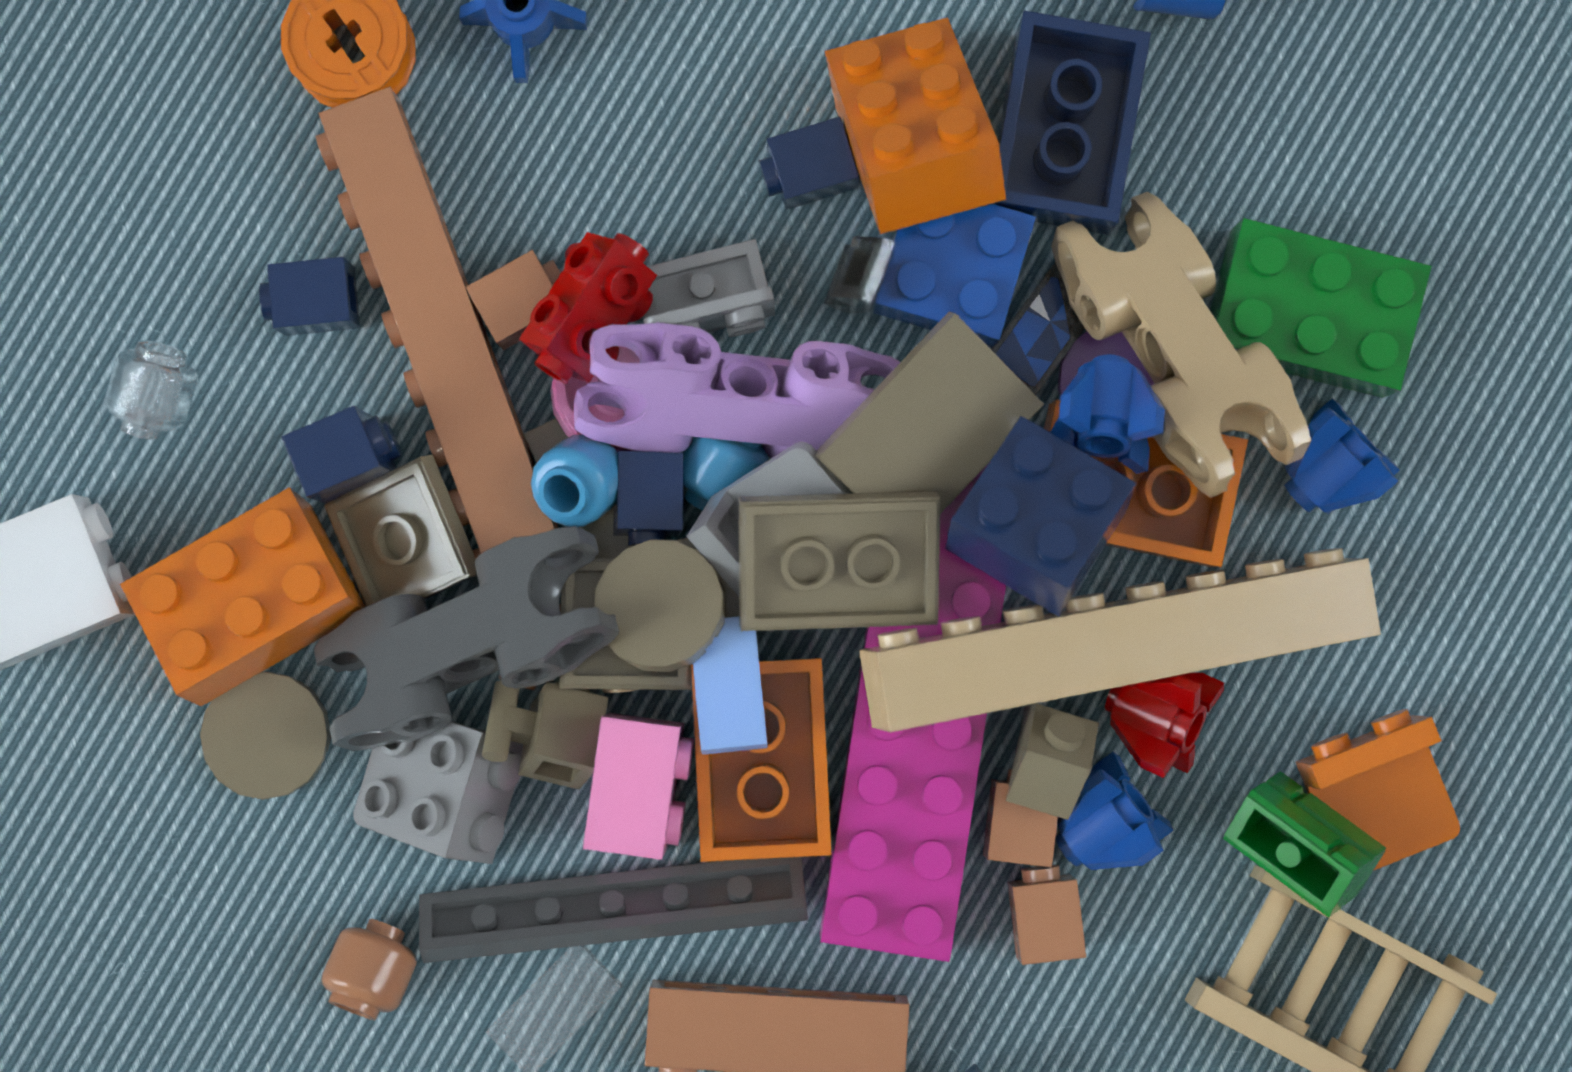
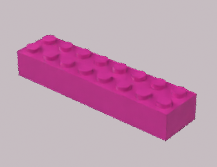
(909, 800)

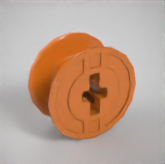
(319, 58)

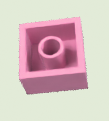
(636, 785)

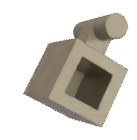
(555, 732)

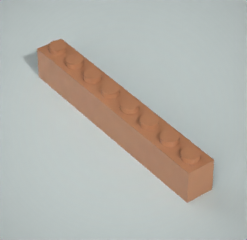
(433, 317)

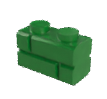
(1304, 843)

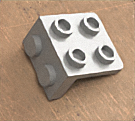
(713, 291)
(788, 473)
(440, 793)

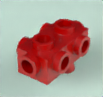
(599, 287)

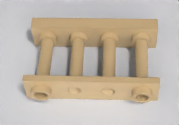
(1286, 1027)

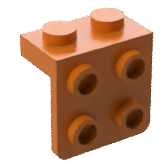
(1386, 784)

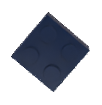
(1039, 515)

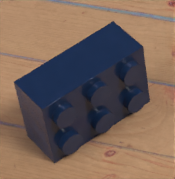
(1070, 119)

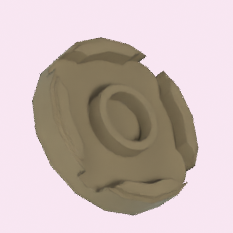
(663, 603)
(266, 736)

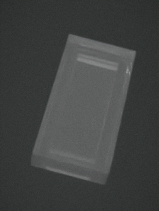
(553, 1008)

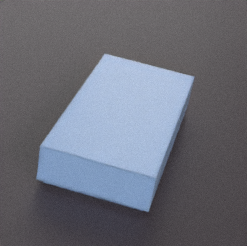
(730, 692)

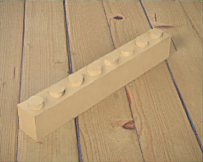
(1117, 642)

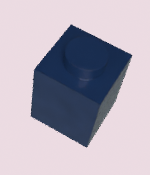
(809, 164)
(310, 296)
(649, 496)

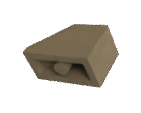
(1051, 760)

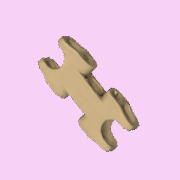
(1196, 371)

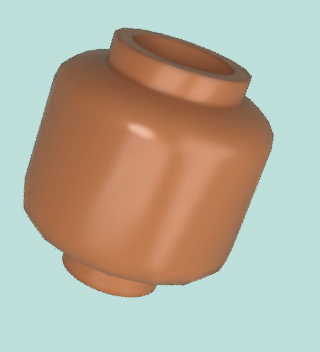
(369, 969)

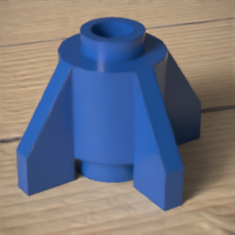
(522, 28)
(1110, 412)
(1338, 465)
(1111, 822)

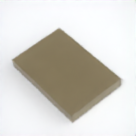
(931, 418)
(839, 560)

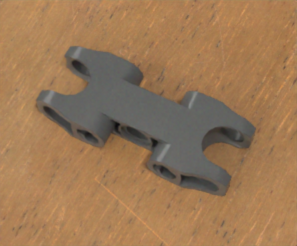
(500, 626)

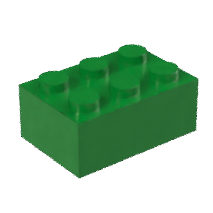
(1320, 306)

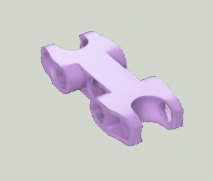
(697, 391)

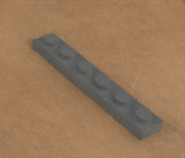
(610, 908)

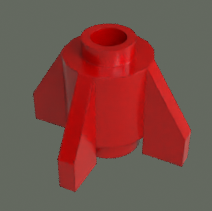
(1163, 718)

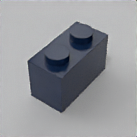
(341, 453)

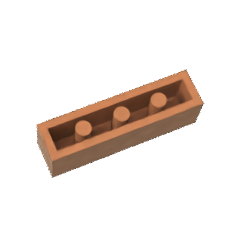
(773, 1029)

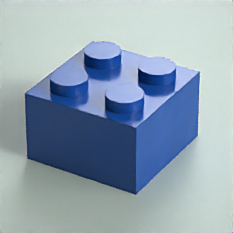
(957, 266)

